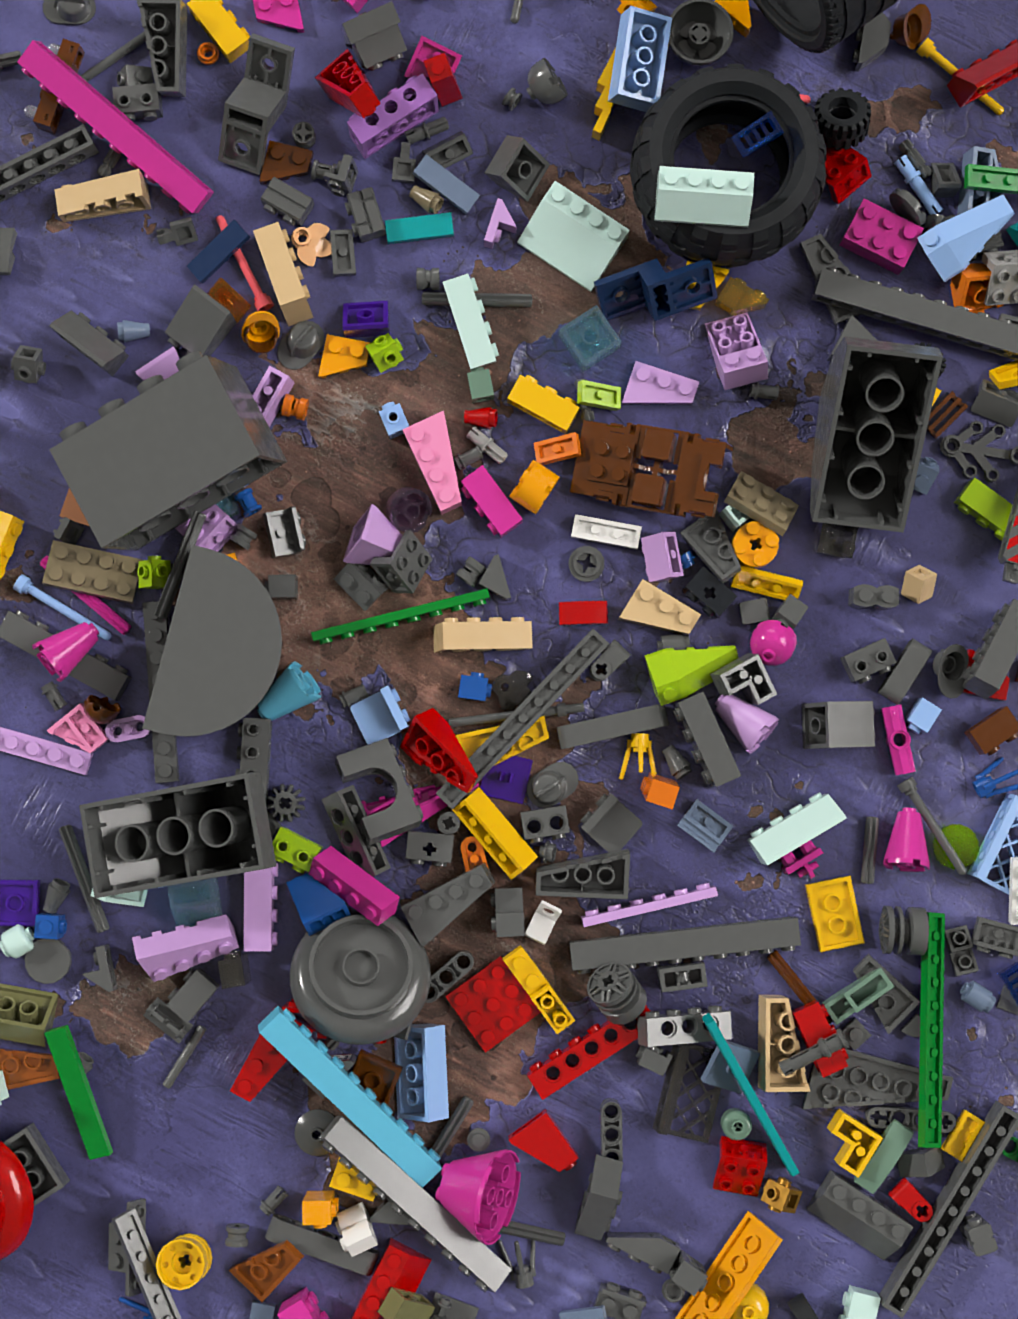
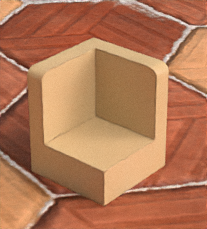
(918, 584)

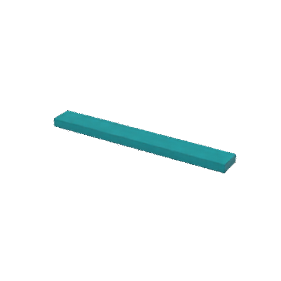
(750, 1094)

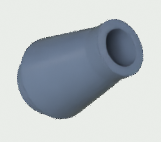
(132, 330)

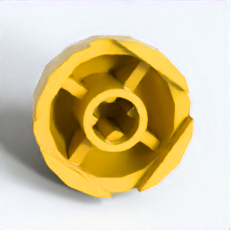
(753, 1306)

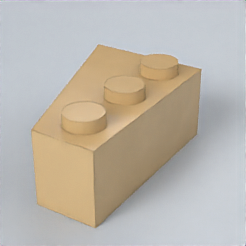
(659, 610)

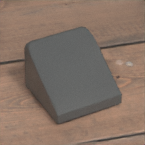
(754, 611)

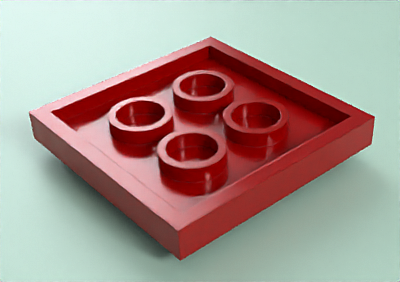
(492, 1004)

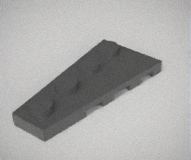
(821, 255)

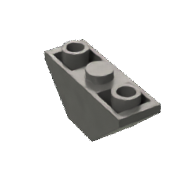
(872, 40)

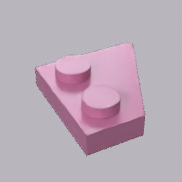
(79, 730)

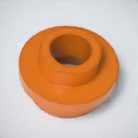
(208, 47)

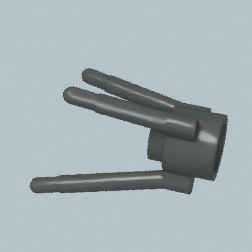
(523, 1274)

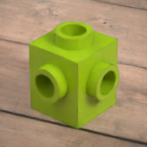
(385, 352)
(153, 572)

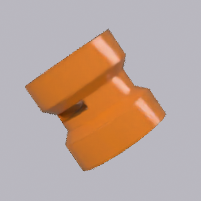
(295, 407)

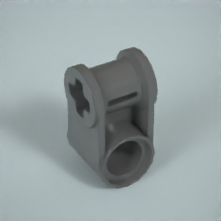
(611, 659)

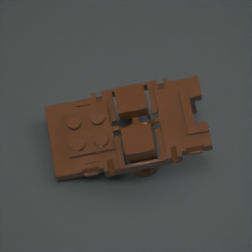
(611, 462)

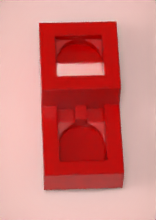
(583, 612)

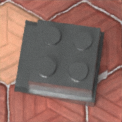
(375, 36)

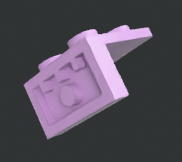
(215, 530)

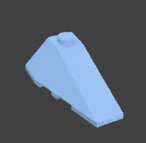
(961, 237)

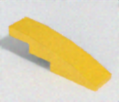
(603, 107)

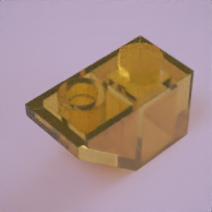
(739, 299)

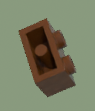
(993, 731)

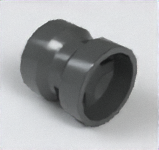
(427, 278)
(471, 566)

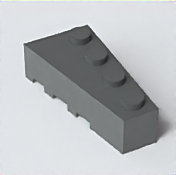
(441, 905)

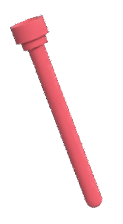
(262, 301)

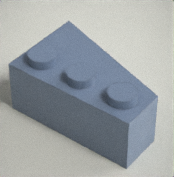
(972, 198)

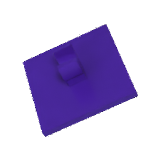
(508, 779)

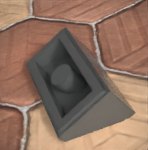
(450, 150)

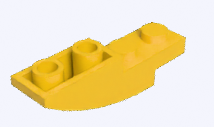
(539, 989)

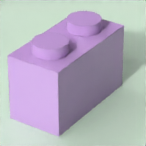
(662, 557)

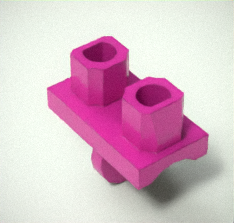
(809, 852)

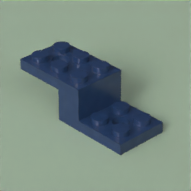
(658, 291)

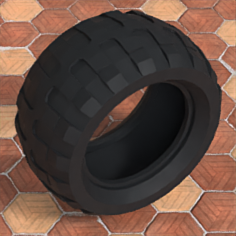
(739, 99)

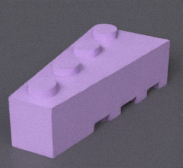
(185, 947)

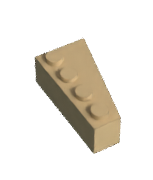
(103, 197)
(482, 635)
(776, 1043)

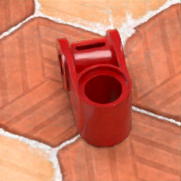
(909, 1199)

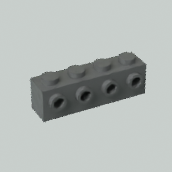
(255, 749)

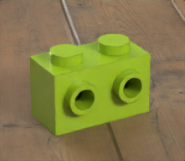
(295, 849)

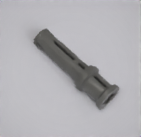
(822, 1048)

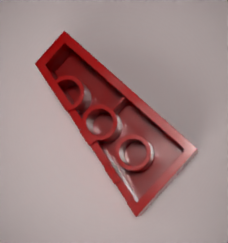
(348, 85)

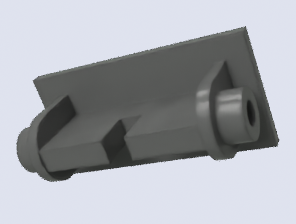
(167, 1020)

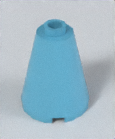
(289, 693)

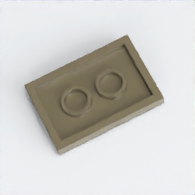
(761, 503)

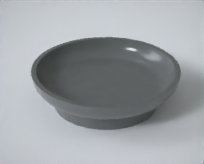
(360, 979)

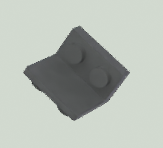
(405, 566)

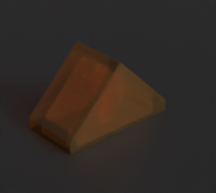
(229, 298)

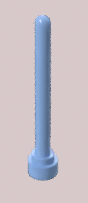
(24, 585)

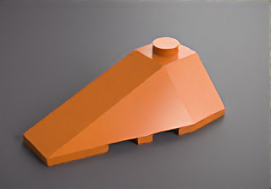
(970, 288)

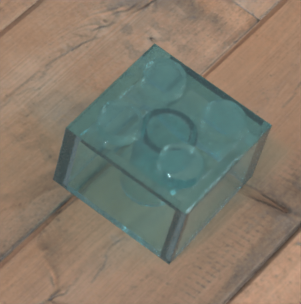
(589, 338)

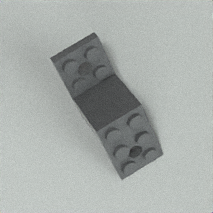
(256, 104)

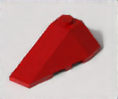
(435, 745)

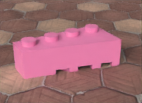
(434, 457)

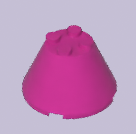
(481, 1192)

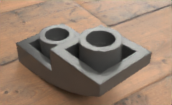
(7, 242)
(960, 951)

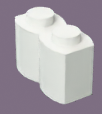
(356, 1229)

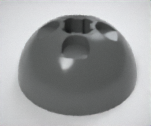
(701, 21)

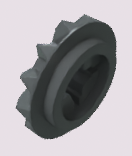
(581, 554)

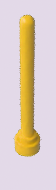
(928, 50)

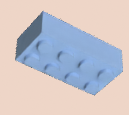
(639, 58)

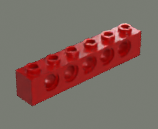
(548, 1085)

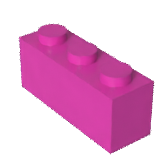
(490, 502)

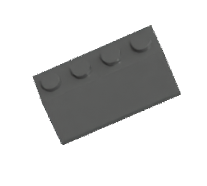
(859, 1216)

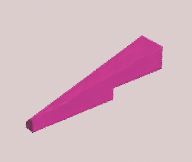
(424, 797)

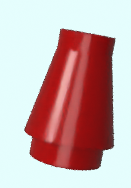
(481, 417)

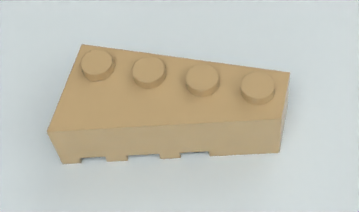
(283, 273)

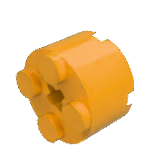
(534, 486)
(767, 545)

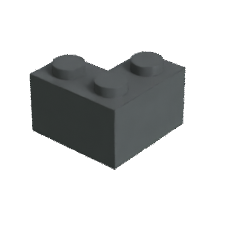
(746, 675)
(509, 912)

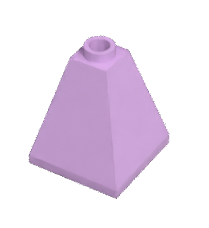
(162, 365)
(371, 538)

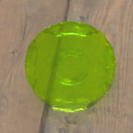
(963, 842)

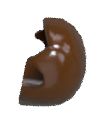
(100, 710)

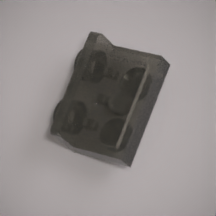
(837, 540)

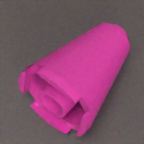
(66, 649)
(907, 843)

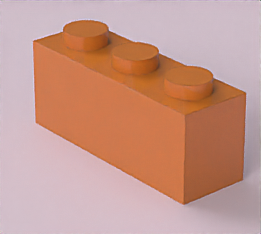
(659, 790)

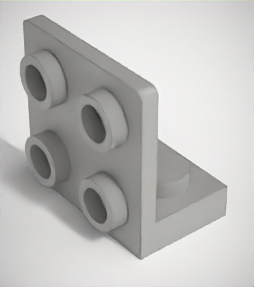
(1003, 278)

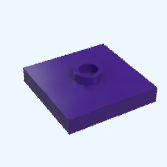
(19, 902)

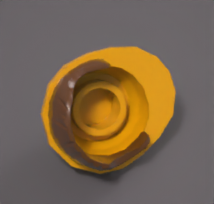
(260, 331)

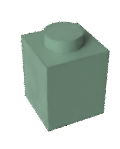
(480, 385)

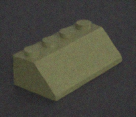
(26, 1014)

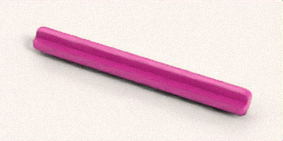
(100, 608)

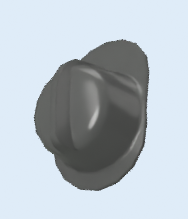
(69, 11)
(300, 344)
(949, 667)
(552, 784)

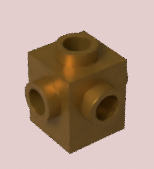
(781, 1195)

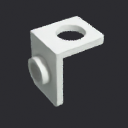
(542, 922)

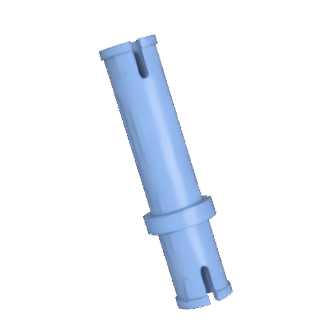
(913, 178)

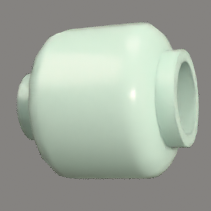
(17, 941)

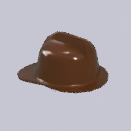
(912, 27)

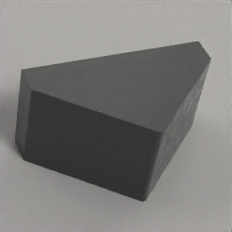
(178, 835)

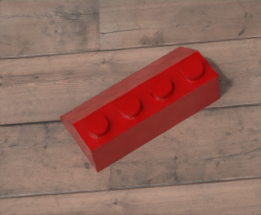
(985, 75)
(397, 1268)

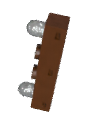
(49, 111)

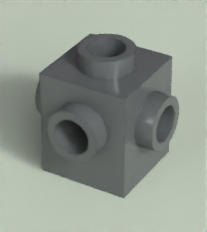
(28, 364)

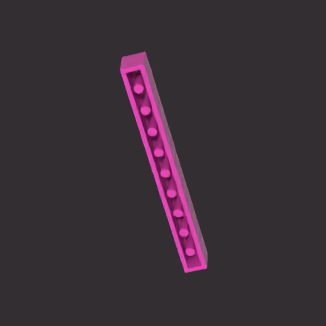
(114, 126)

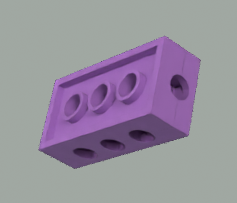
(397, 113)

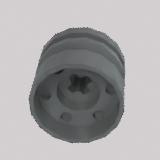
(908, 930)
(617, 993)

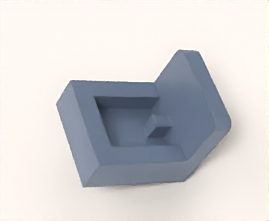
(926, 474)

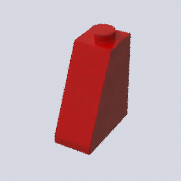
(443, 79)
(545, 1142)

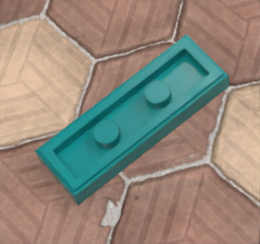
(419, 228)

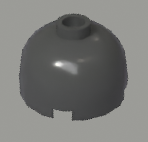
(545, 83)

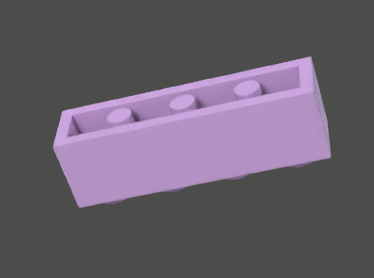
(271, 393)
(259, 910)

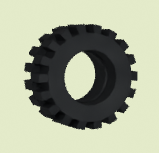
(843, 118)

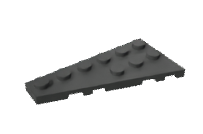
(867, 1082)

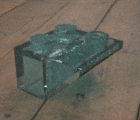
(194, 901)

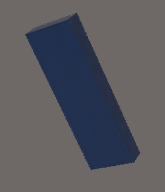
(218, 251)

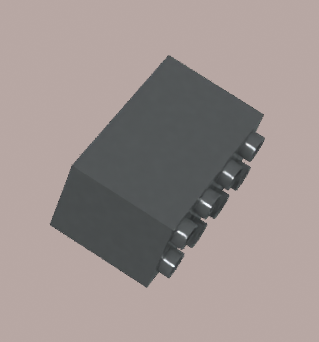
(166, 452)

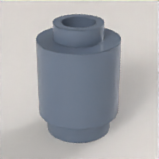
(977, 996)

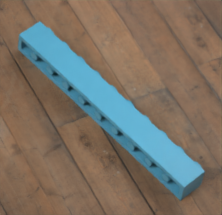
(349, 1096)

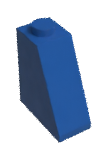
(316, 903)

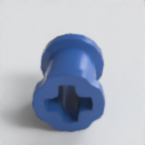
(248, 502)

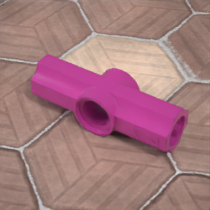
(901, 755)

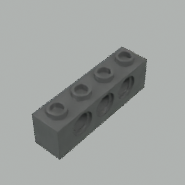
(346, 814)
(650, 1026)

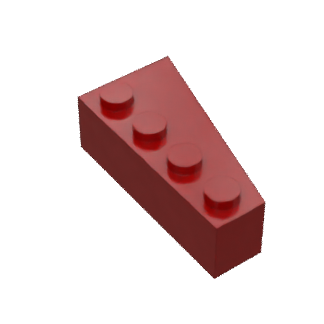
(260, 1066)

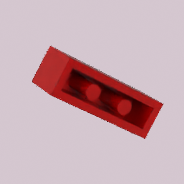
(813, 1025)

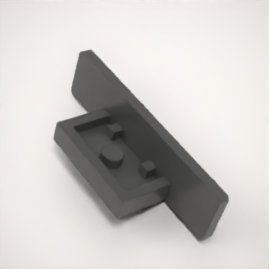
(116, 1255)

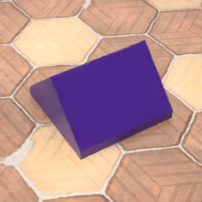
(365, 319)

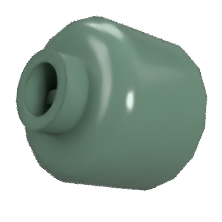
(734, 1116)

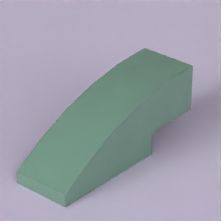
(857, 995)
(885, 1157)

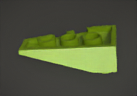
(683, 672)

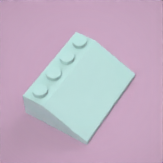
(573, 236)

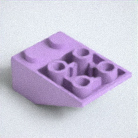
(737, 351)

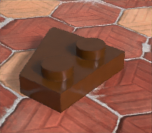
(285, 162)

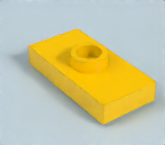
(963, 1135)

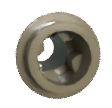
(427, 199)

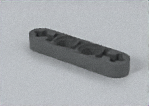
(910, 1117)

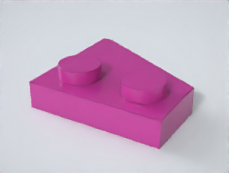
(280, 13)
(427, 49)

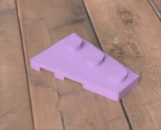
(657, 386)

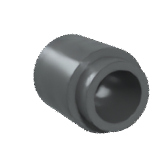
(674, 641)

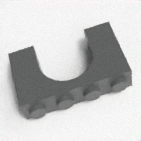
(381, 761)

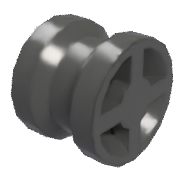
(301, 131)
(243, 536)
(448, 824)
(237, 1235)

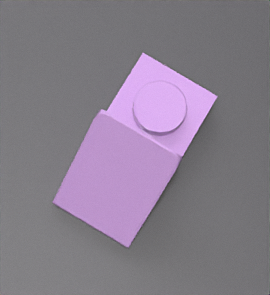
(500, 219)

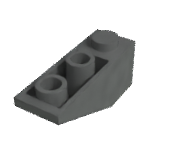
(646, 1246)

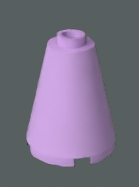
(745, 721)

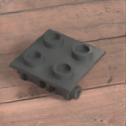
(452, 1308)

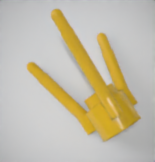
(640, 744)

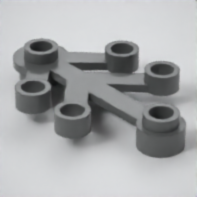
(977, 450)

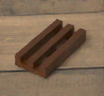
(956, 402)

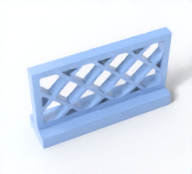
(994, 842)

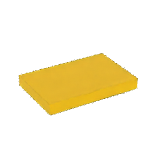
(834, 913)

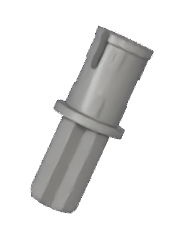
(487, 445)

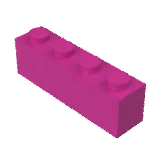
(354, 885)

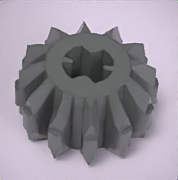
(286, 795)

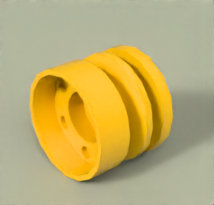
(172, 1266)

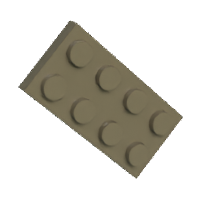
(92, 572)

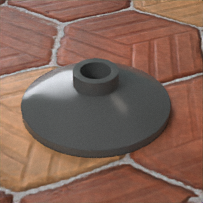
(309, 1122)

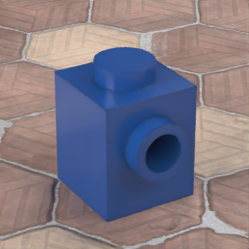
(474, 687)
(50, 926)

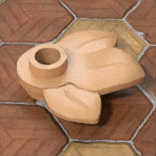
(315, 244)

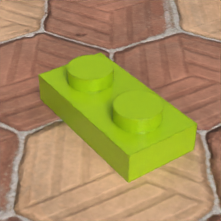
(599, 395)

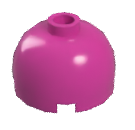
(773, 642)

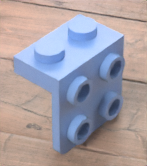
(380, 715)

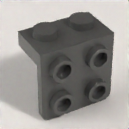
(610, 823)

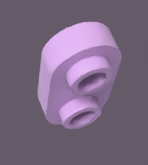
(128, 727)

